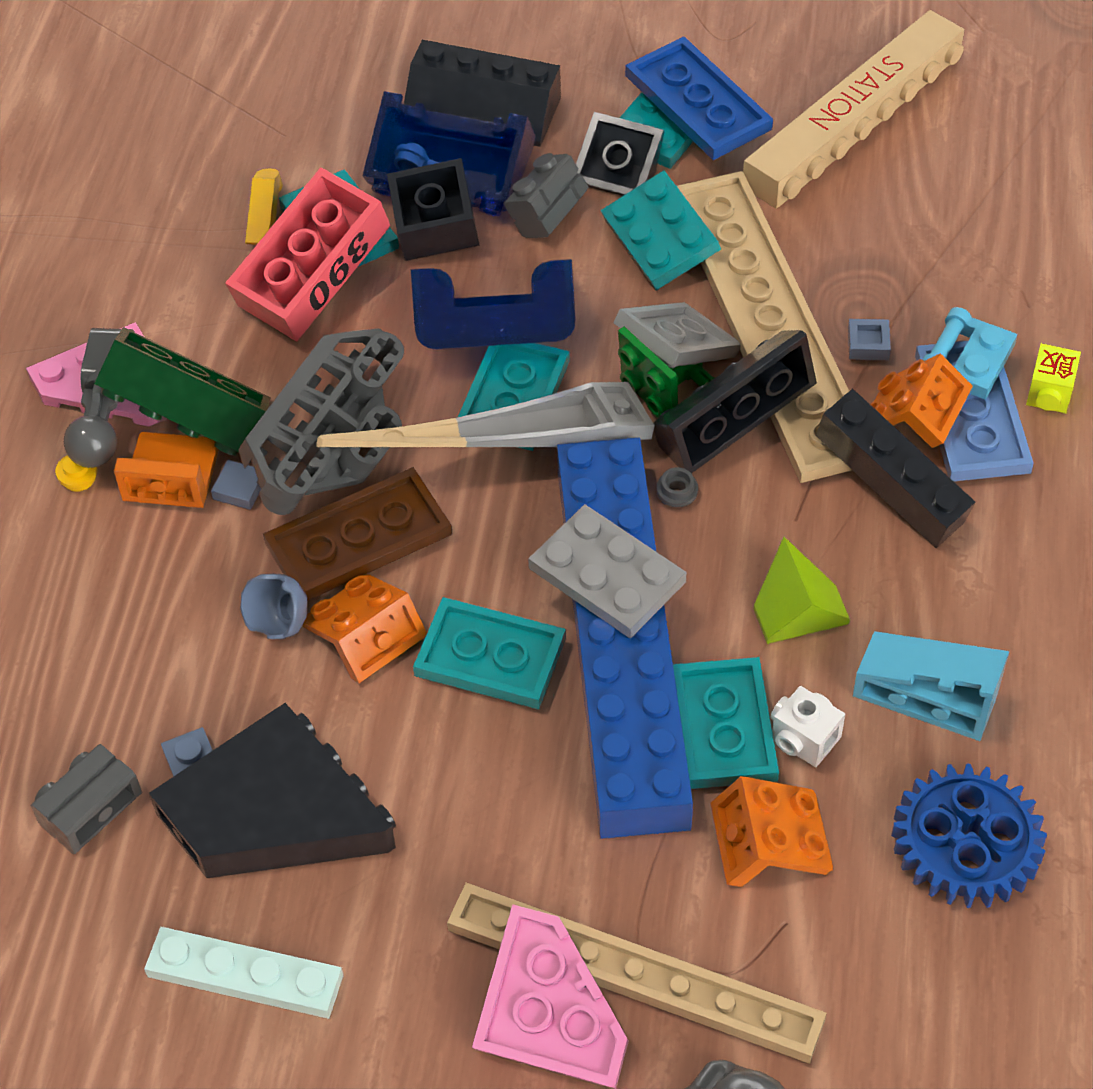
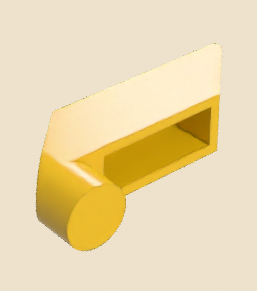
(263, 204)

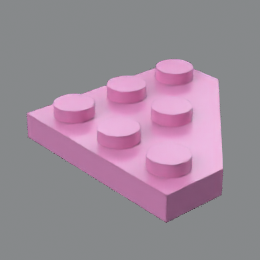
(59, 383)
(548, 1005)

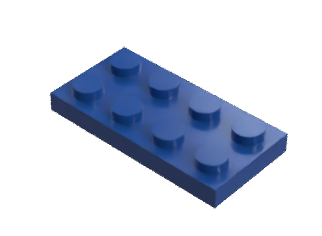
(699, 98)

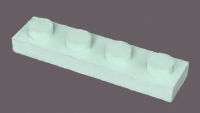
(244, 972)

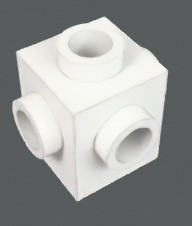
(806, 725)

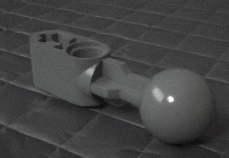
(91, 438)

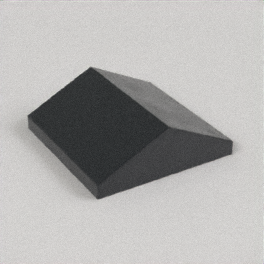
(619, 154)

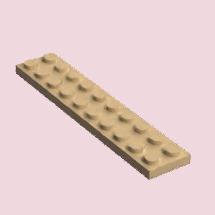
(762, 300)

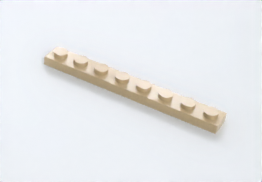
(660, 979)

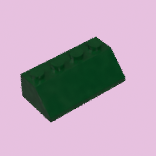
(180, 391)

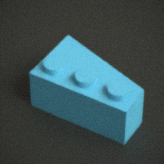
(932, 680)

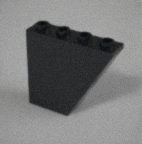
(271, 802)

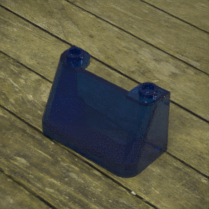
(490, 151)
(494, 320)

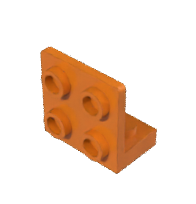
(924, 397)
(167, 470)
(367, 624)
(769, 826)

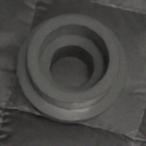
(677, 479)

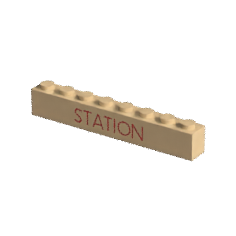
(853, 109)

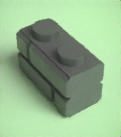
(545, 195)
(85, 798)

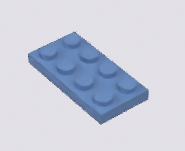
(986, 434)

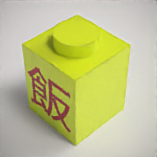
(1053, 378)

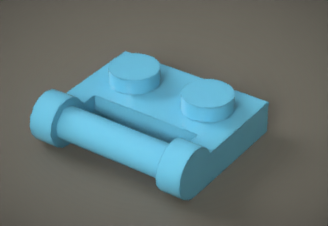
(982, 355)

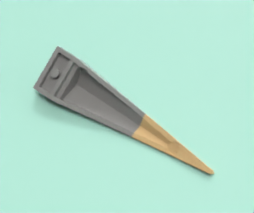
(572, 416)

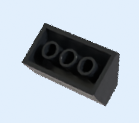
(483, 85)
(736, 400)

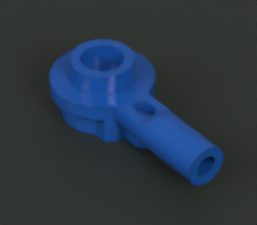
(411, 156)

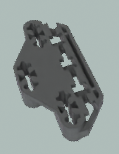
(347, 408)

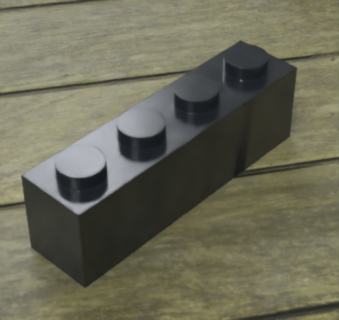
(894, 468)

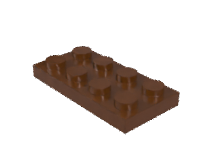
(358, 533)

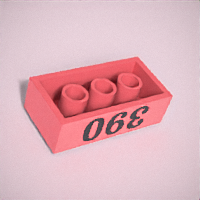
(308, 254)

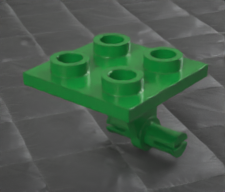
(651, 376)

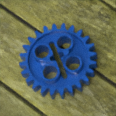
(968, 835)

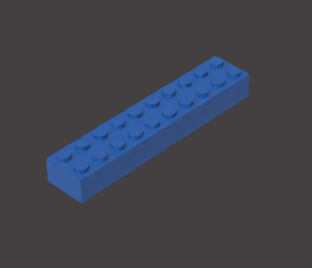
(626, 681)

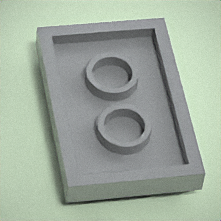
(678, 334)
(607, 571)

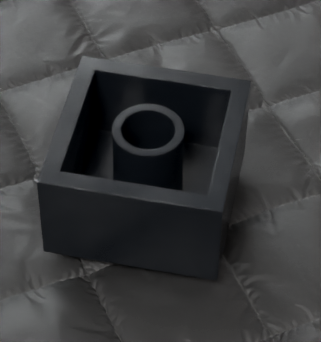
(433, 209)

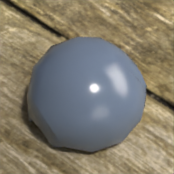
(273, 605)

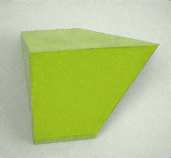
(797, 598)

